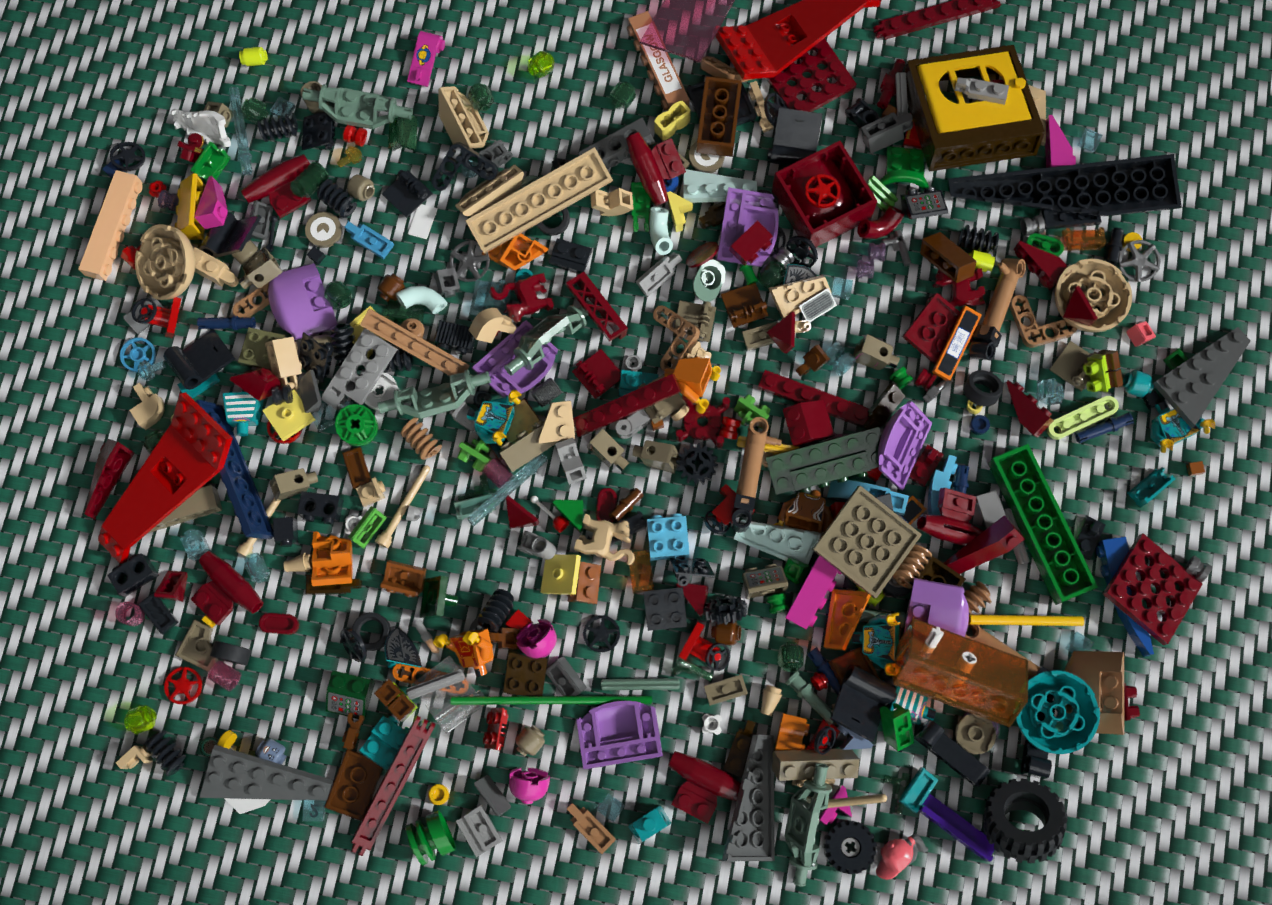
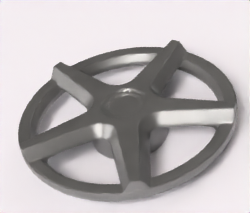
(1140, 260)
(469, 261)

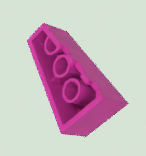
(813, 593)

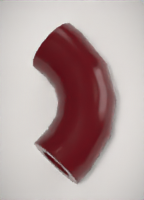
(882, 226)

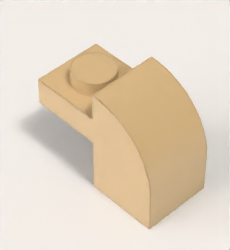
(612, 203)
(488, 323)
(150, 409)

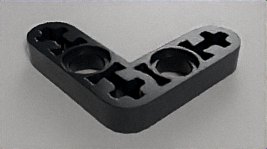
(463, 159)

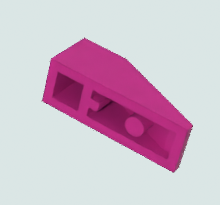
(1057, 147)
(212, 205)

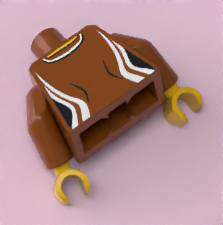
(806, 512)

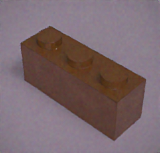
(948, 257)

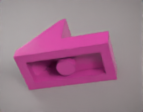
(829, 814)

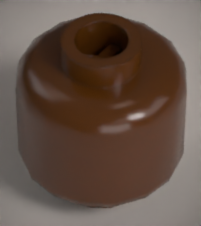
(390, 286)
(726, 634)

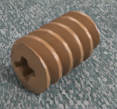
(419, 440)
(910, 565)
(976, 597)

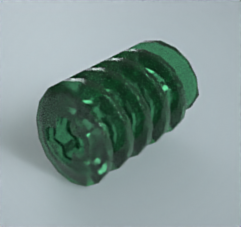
(309, 180)

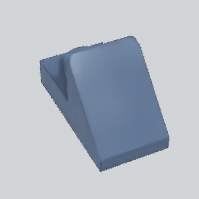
(853, 741)

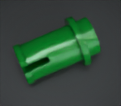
(748, 273)

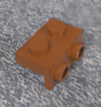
(403, 578)
(587, 584)

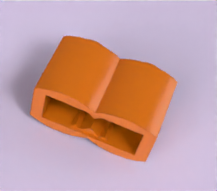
(791, 733)

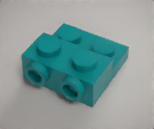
(384, 742)

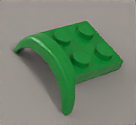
(904, 166)

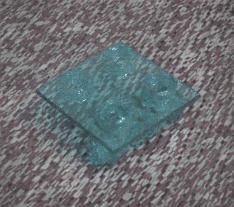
(483, 300)

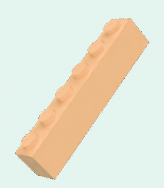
(110, 225)

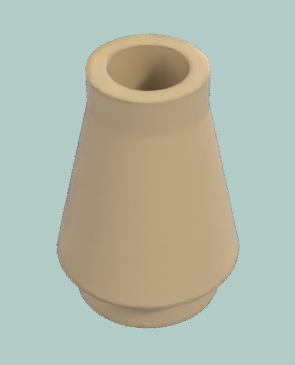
(301, 563)
(770, 699)

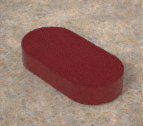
(605, 504)
(279, 623)

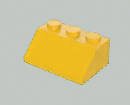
(189, 198)

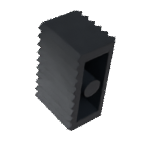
(454, 337)

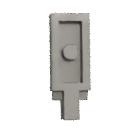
(982, 90)
(658, 274)

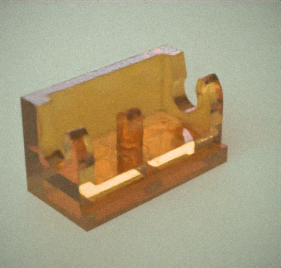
(1083, 239)
(641, 573)

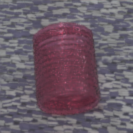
(497, 472)
(122, 609)
(224, 675)

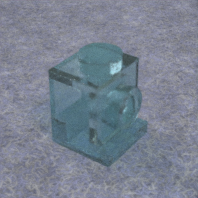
(1054, 394)
(200, 547)

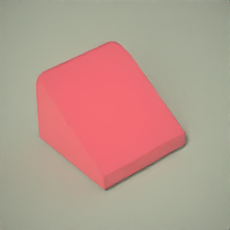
(1140, 333)

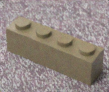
(524, 447)
(200, 504)
(801, 764)

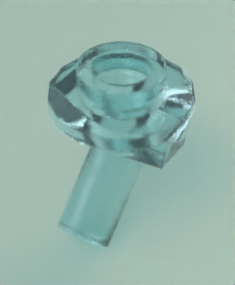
(146, 370)

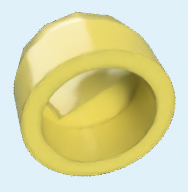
(970, 408)

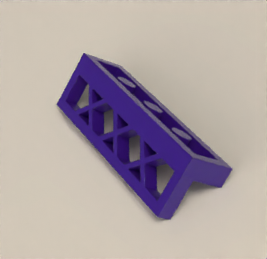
(957, 828)

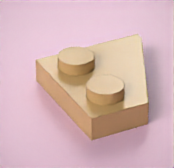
(558, 423)

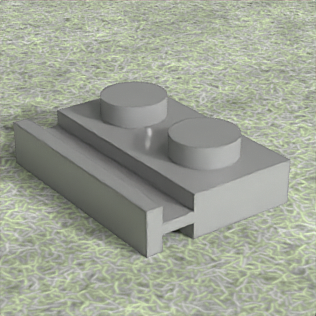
(479, 831)

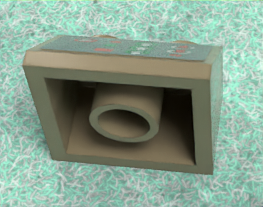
(764, 581)

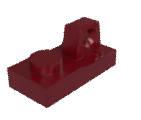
(925, 465)

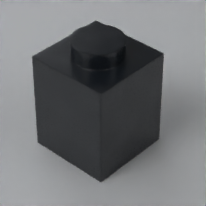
(285, 531)

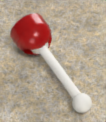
(560, 523)

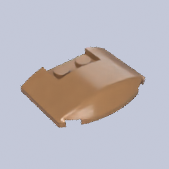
(1105, 677)

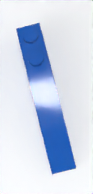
(1111, 555)

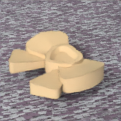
(696, 351)

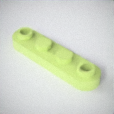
(1083, 417)

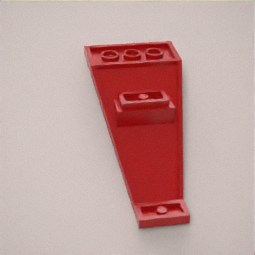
(784, 36)
(178, 467)

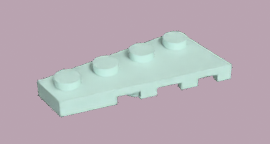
(712, 187)
(780, 540)

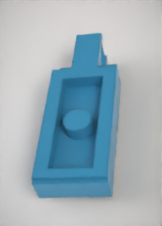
(370, 239)

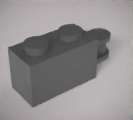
(886, 131)

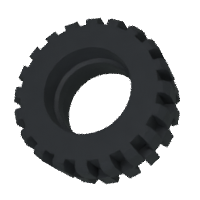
(1031, 798)

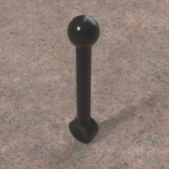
(269, 247)

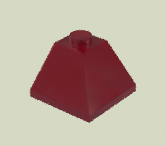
(257, 382)

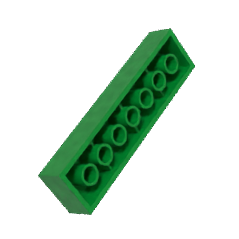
(1042, 524)

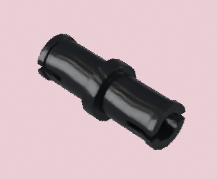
(1114, 246)

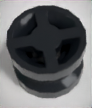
(282, 394)

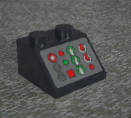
(923, 203)

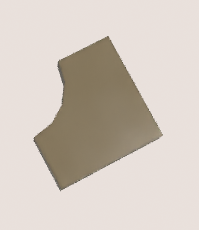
(197, 646)

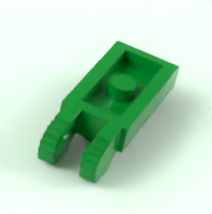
(641, 205)

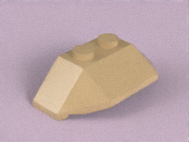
(460, 118)
(491, 191)

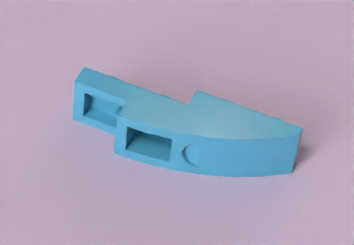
(939, 480)
(844, 490)

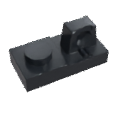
(1089, 536)

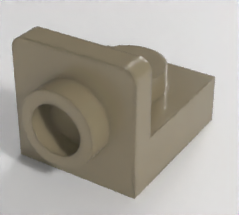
(221, 109)

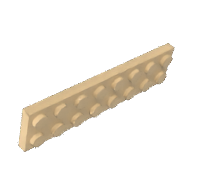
(539, 200)

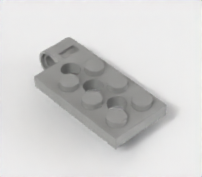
(337, 392)

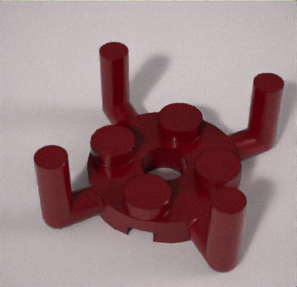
(707, 432)

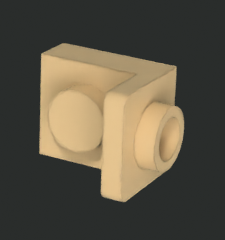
(371, 492)
(131, 758)

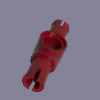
(888, 84)

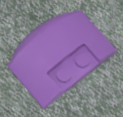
(740, 213)
(300, 302)
(503, 354)
(902, 443)
(939, 605)
(619, 734)

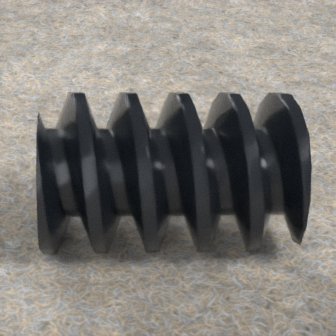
(278, 128)
(336, 198)
(978, 239)
(344, 340)
(399, 360)
(496, 610)
(164, 753)

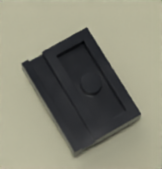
(570, 256)

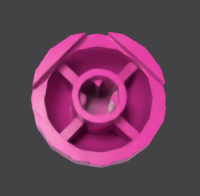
(537, 639)
(528, 785)

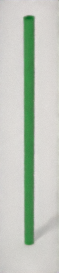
(522, 700)

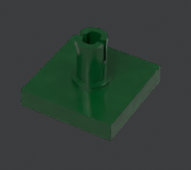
(435, 597)

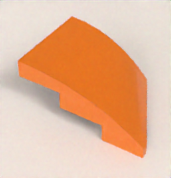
(517, 252)
(331, 560)

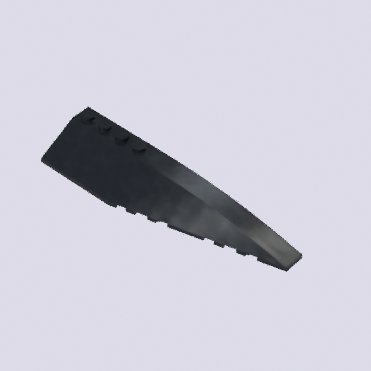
(1086, 188)

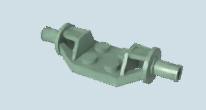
(357, 107)
(542, 334)
(436, 399)
(803, 822)

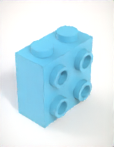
(668, 537)

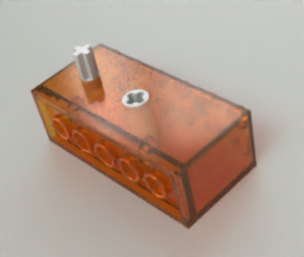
(961, 672)

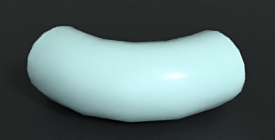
(659, 230)
(421, 295)

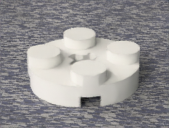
(389, 385)

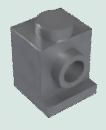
(450, 277)

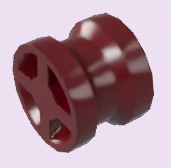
(925, 379)

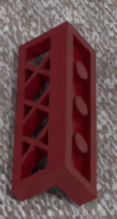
(599, 303)

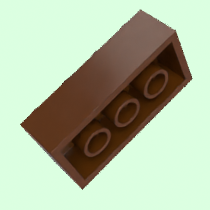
(719, 116)

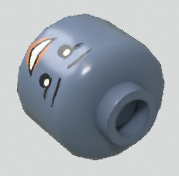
(271, 751)

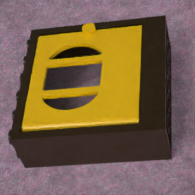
(973, 130)

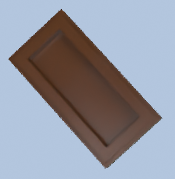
(356, 467)

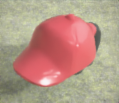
(898, 855)

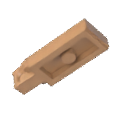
(591, 828)

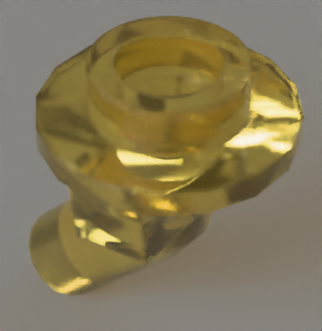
(353, 155)

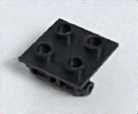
(318, 131)
(407, 193)
(316, 356)
(685, 567)
(665, 609)

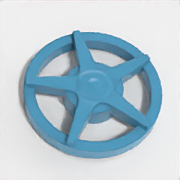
(137, 354)

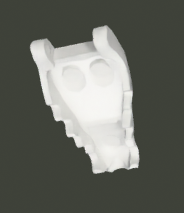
(206, 123)

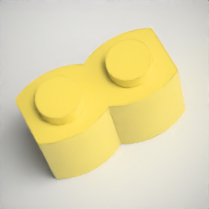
(672, 120)

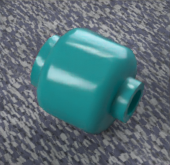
(1138, 383)

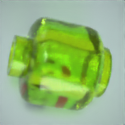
(540, 64)
(140, 719)

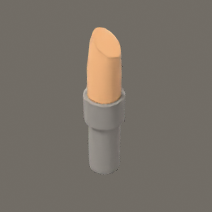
(426, 636)

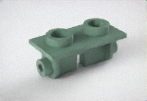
(468, 506)

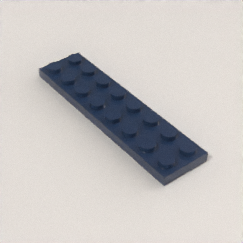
(240, 483)

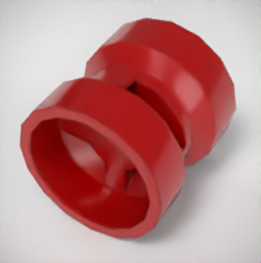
(355, 135)
(729, 428)

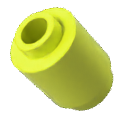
(253, 56)
(983, 260)

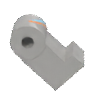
(632, 424)

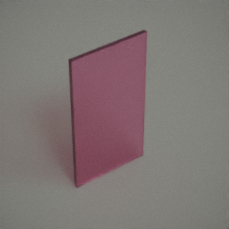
(686, 26)

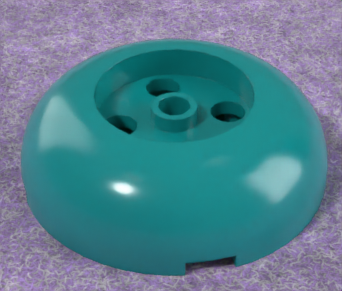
(1078, 725)

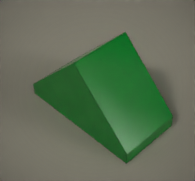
(573, 511)

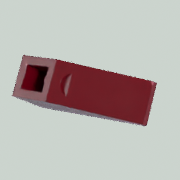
(1042, 263)
(1030, 415)

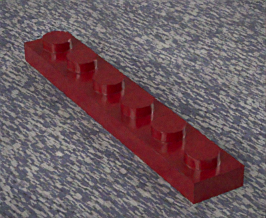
(800, 393)
(626, 405)

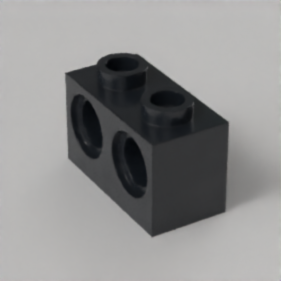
(321, 502)
(134, 579)

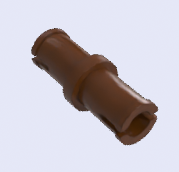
(625, 505)

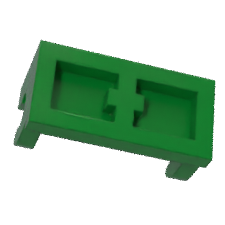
(210, 162)
(897, 727)

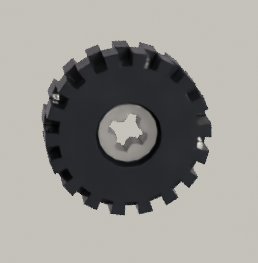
(835, 847)

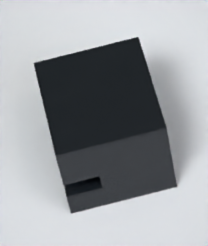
(316, 255)
(1151, 399)

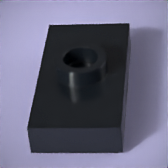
(158, 613)

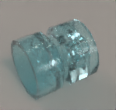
(844, 362)

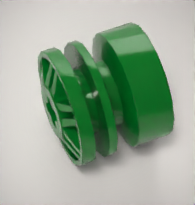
(368, 425)
(425, 839)

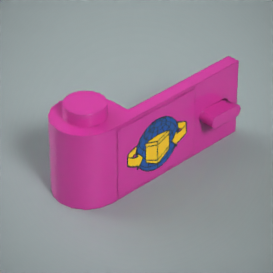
(424, 57)

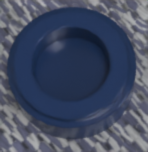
(979, 425)

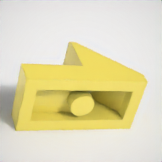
(677, 208)

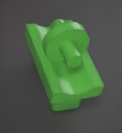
(747, 410)
(468, 450)

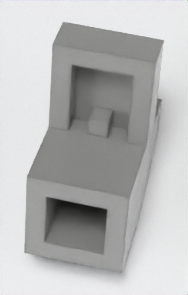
(570, 461)

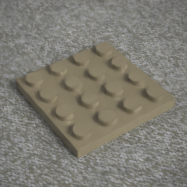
(866, 541)

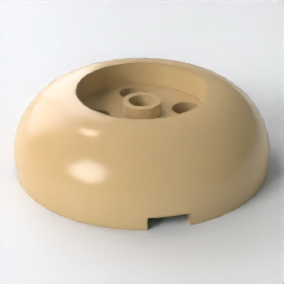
(165, 262)
(1096, 276)

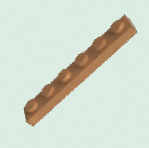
(412, 343)

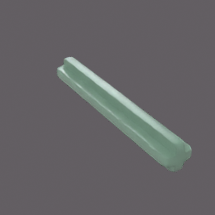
(640, 684)

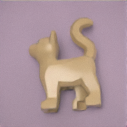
(601, 539)

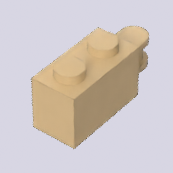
(214, 269)
(284, 360)

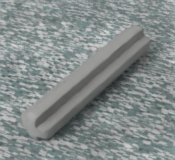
(901, 93)
(1019, 550)
(435, 684)

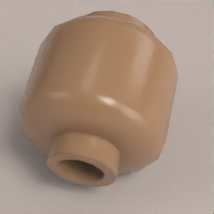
(414, 326)

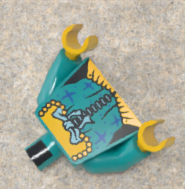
(494, 418)
(1171, 428)
(880, 640)

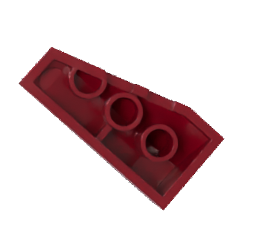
(108, 470)
(991, 543)

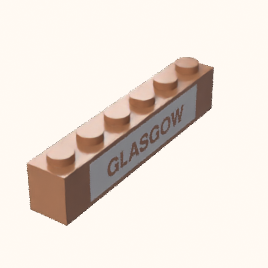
(658, 63)

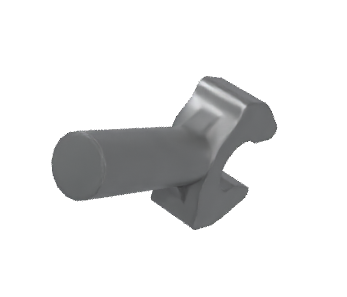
(935, 390)

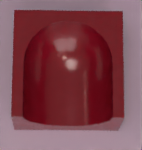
(824, 224)

